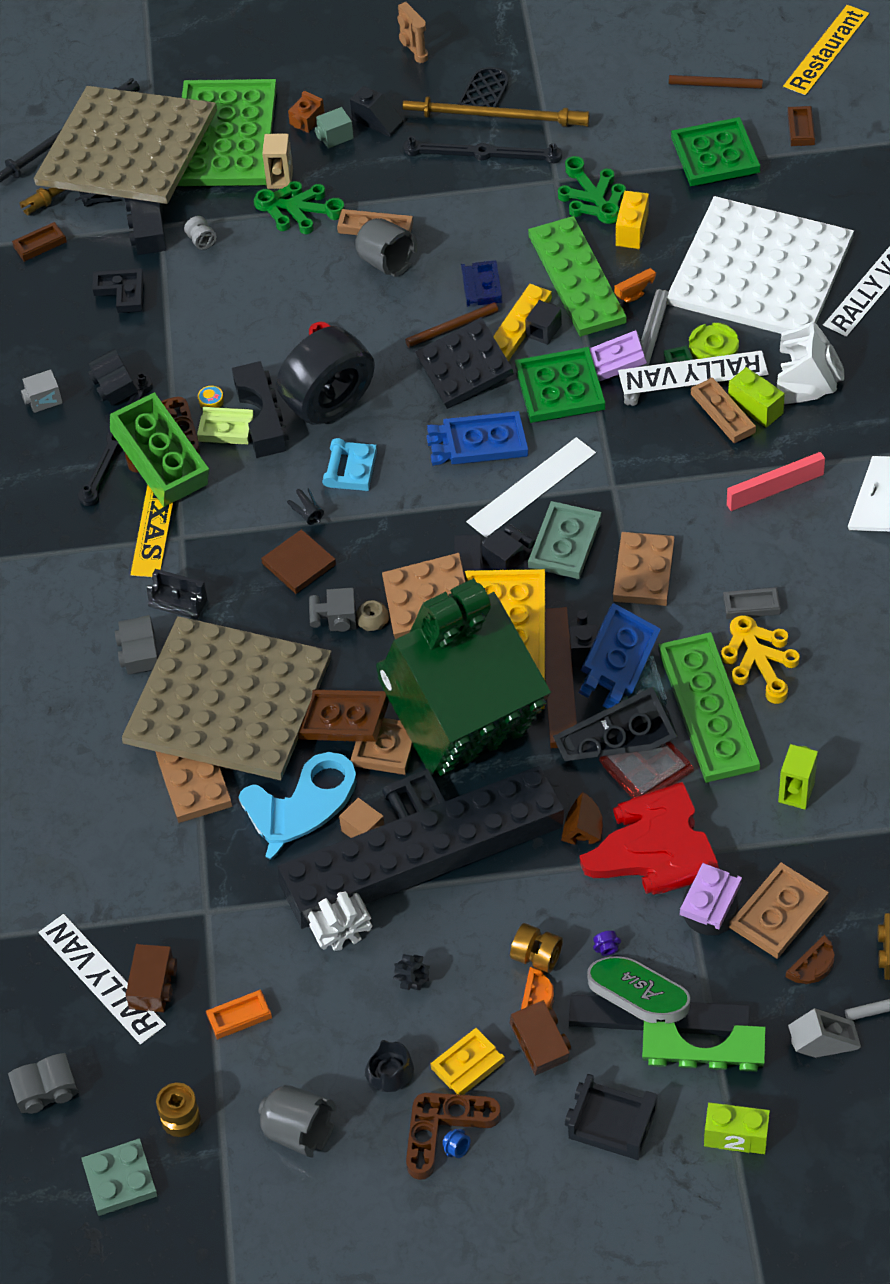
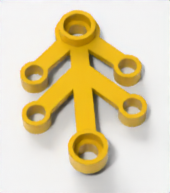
(759, 654)

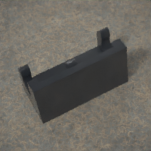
(176, 594)

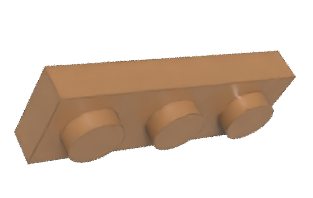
(352, 220)
(723, 410)

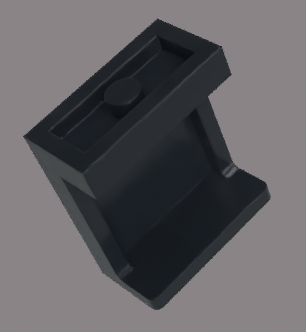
(611, 1118)

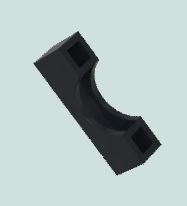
(265, 430)

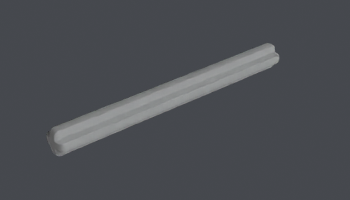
(650, 335)

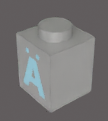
(41, 391)

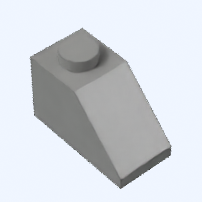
(823, 1034)

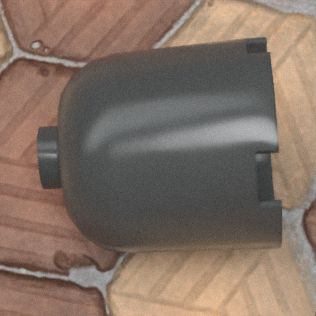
(386, 246)
(297, 1119)

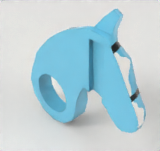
(306, 810)

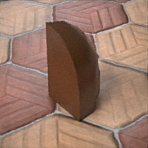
(583, 821)

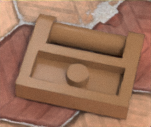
(412, 31)

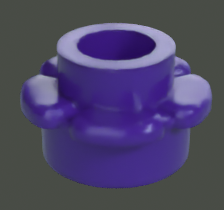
(606, 943)

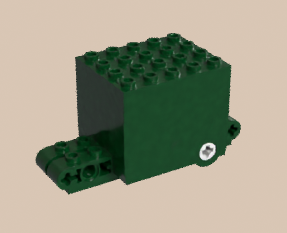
(462, 678)

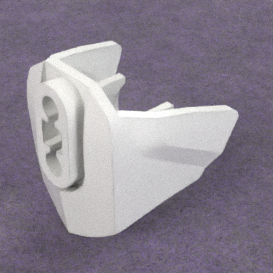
(813, 366)

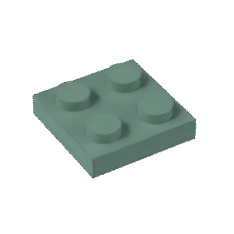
(119, 1177)

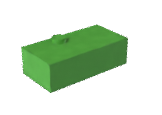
(159, 449)

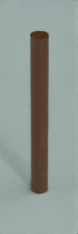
(715, 81)
(451, 325)

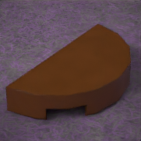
(814, 963)

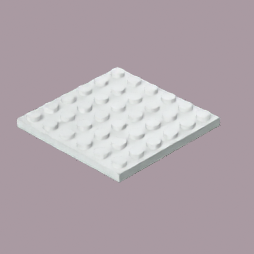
(759, 266)

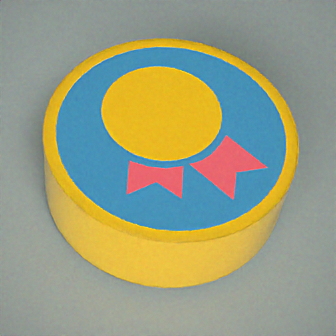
(210, 397)

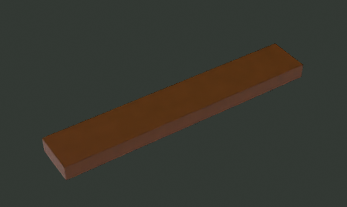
(558, 672)

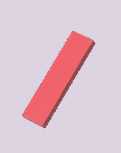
(775, 481)

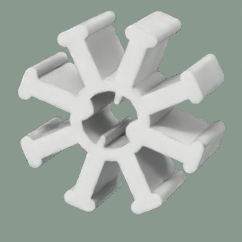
(340, 921)

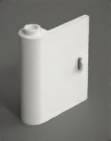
(873, 502)

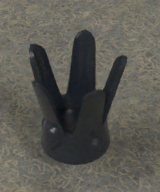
(87, 198)
(312, 512)

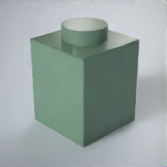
(334, 127)

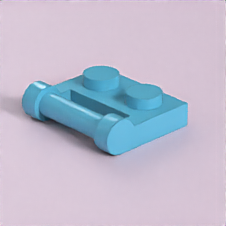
(358, 467)

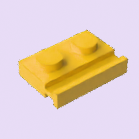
(467, 1062)

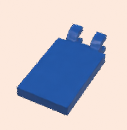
(477, 438)
(618, 654)

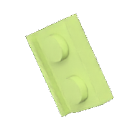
(225, 425)

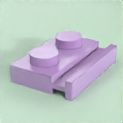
(617, 354)
(710, 896)

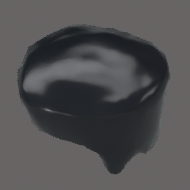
(389, 1067)

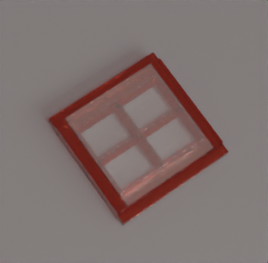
(648, 769)

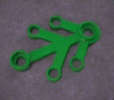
(270, 201)
(605, 210)

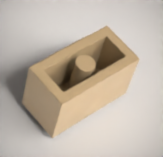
(277, 160)

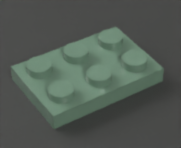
(565, 540)

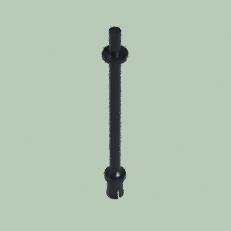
(13, 167)

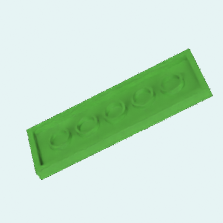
(577, 276)
(708, 707)

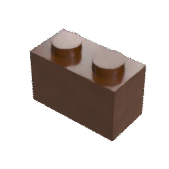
(150, 978)
(540, 1037)

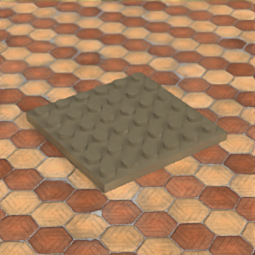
(126, 144)
(227, 698)

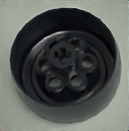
(325, 375)

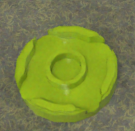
(713, 341)

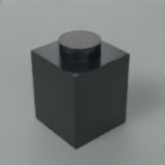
(543, 322)

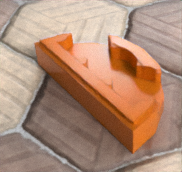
(632, 288)
(537, 989)

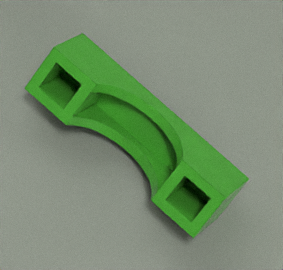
(741, 1048)

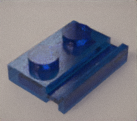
(481, 283)

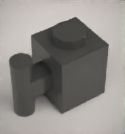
(339, 609)

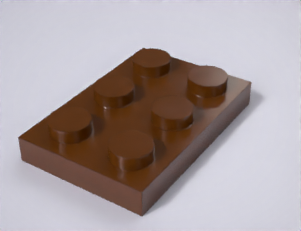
(344, 715)

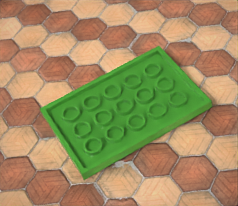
(235, 138)

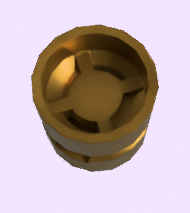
(527, 943)
(178, 1109)

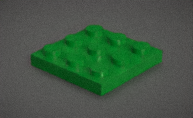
(715, 151)
(559, 384)

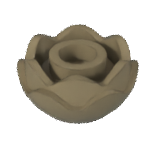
(379, 615)

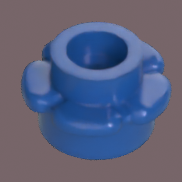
(456, 1143)

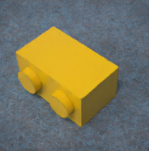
(632, 219)

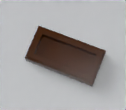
(801, 126)
(39, 241)

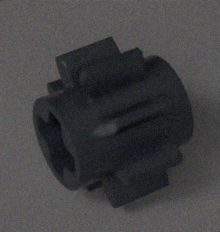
(411, 972)

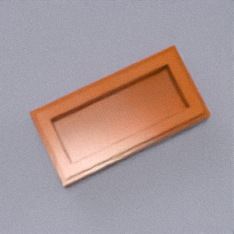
(238, 1014)

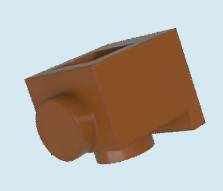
(305, 110)

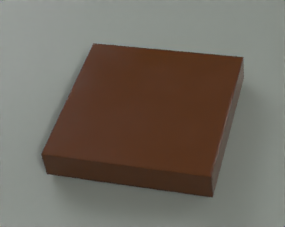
(298, 561)

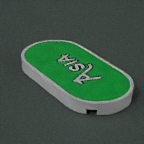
(638, 989)

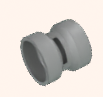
(200, 232)

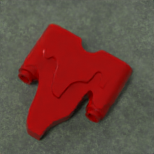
(655, 843)

